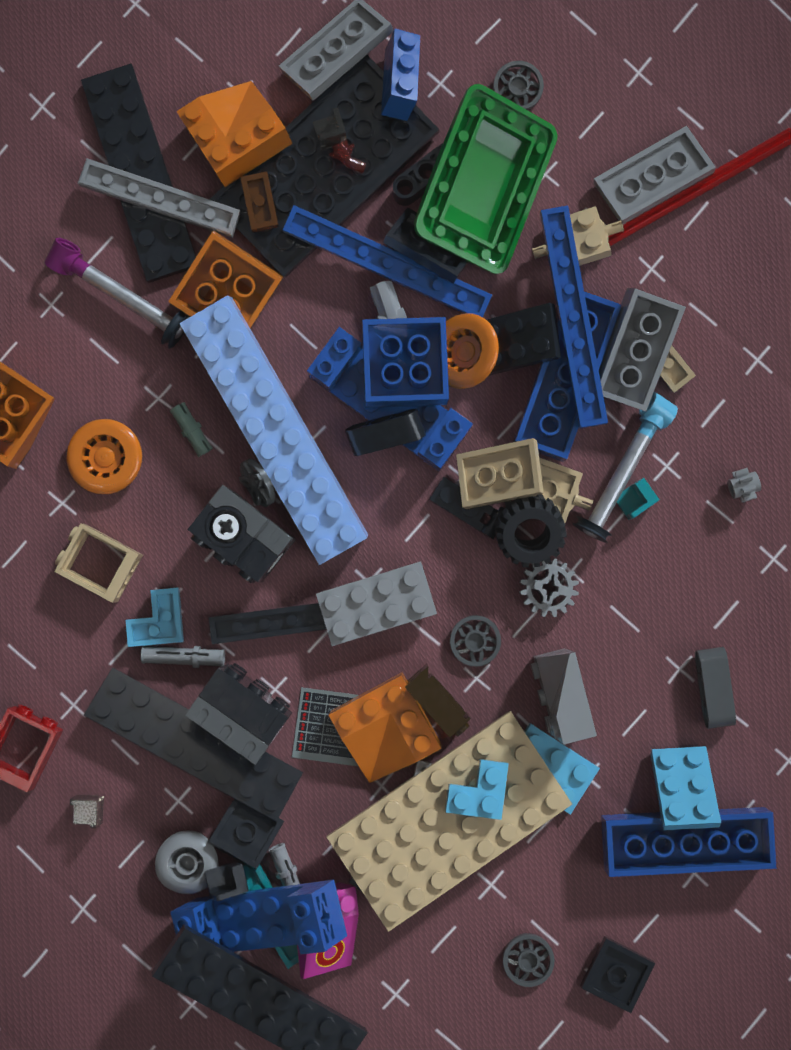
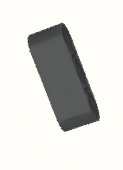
(715, 687)

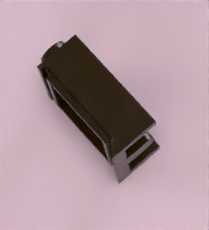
(438, 702)

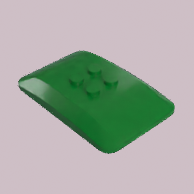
(485, 179)

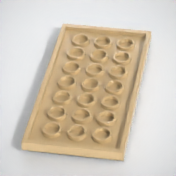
(412, 851)

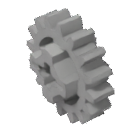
(546, 601)

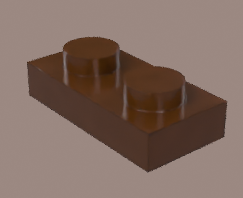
(259, 201)

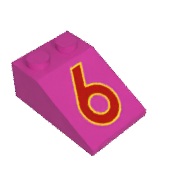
(341, 953)

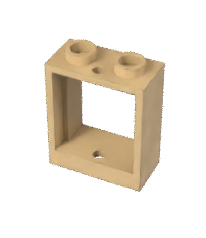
(123, 575)

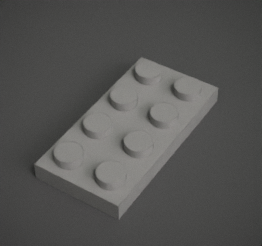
(336, 48)
(654, 175)
(376, 603)

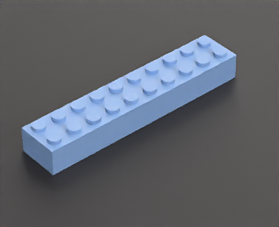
(274, 429)

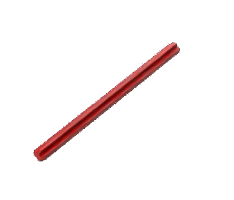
(720, 175)

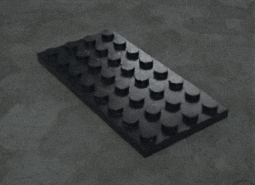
(320, 183)

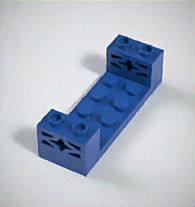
(341, 372)
(269, 918)

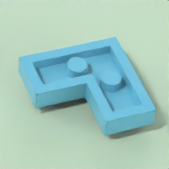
(163, 626)
(486, 798)

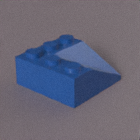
(405, 362)

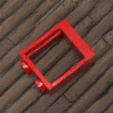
(13, 774)

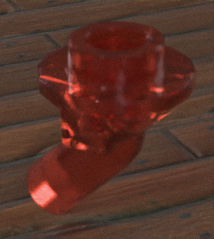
(342, 152)

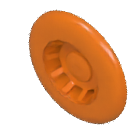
(473, 353)
(104, 456)

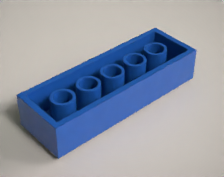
(551, 407)
(640, 846)

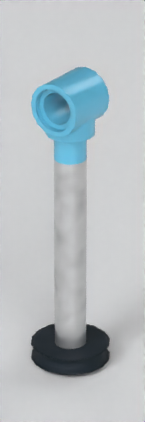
(657, 417)

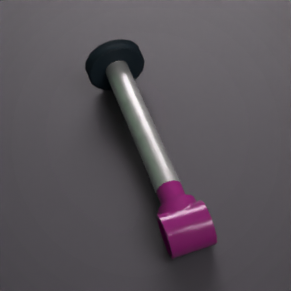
(66, 260)

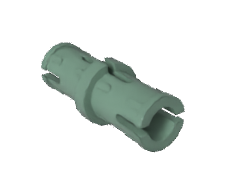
(191, 429)

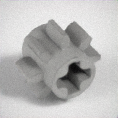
(744, 485)

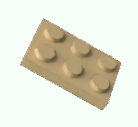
(500, 473)

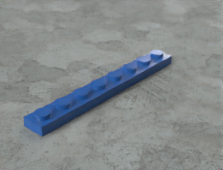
(384, 262)
(573, 317)

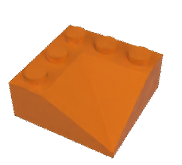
(235, 130)
(222, 271)
(21, 415)
(385, 729)

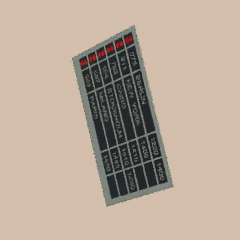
(315, 733)

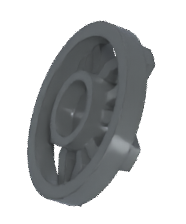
(518, 84)
(257, 483)
(475, 640)
(528, 960)

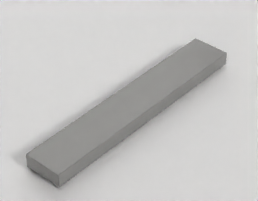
(159, 197)

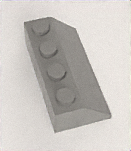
(638, 347)

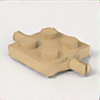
(589, 236)
(562, 487)

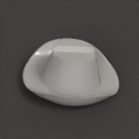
(184, 860)

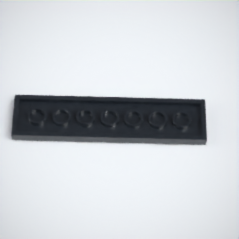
(134, 148)
(165, 731)
(253, 996)

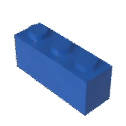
(401, 75)

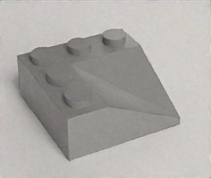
(564, 696)

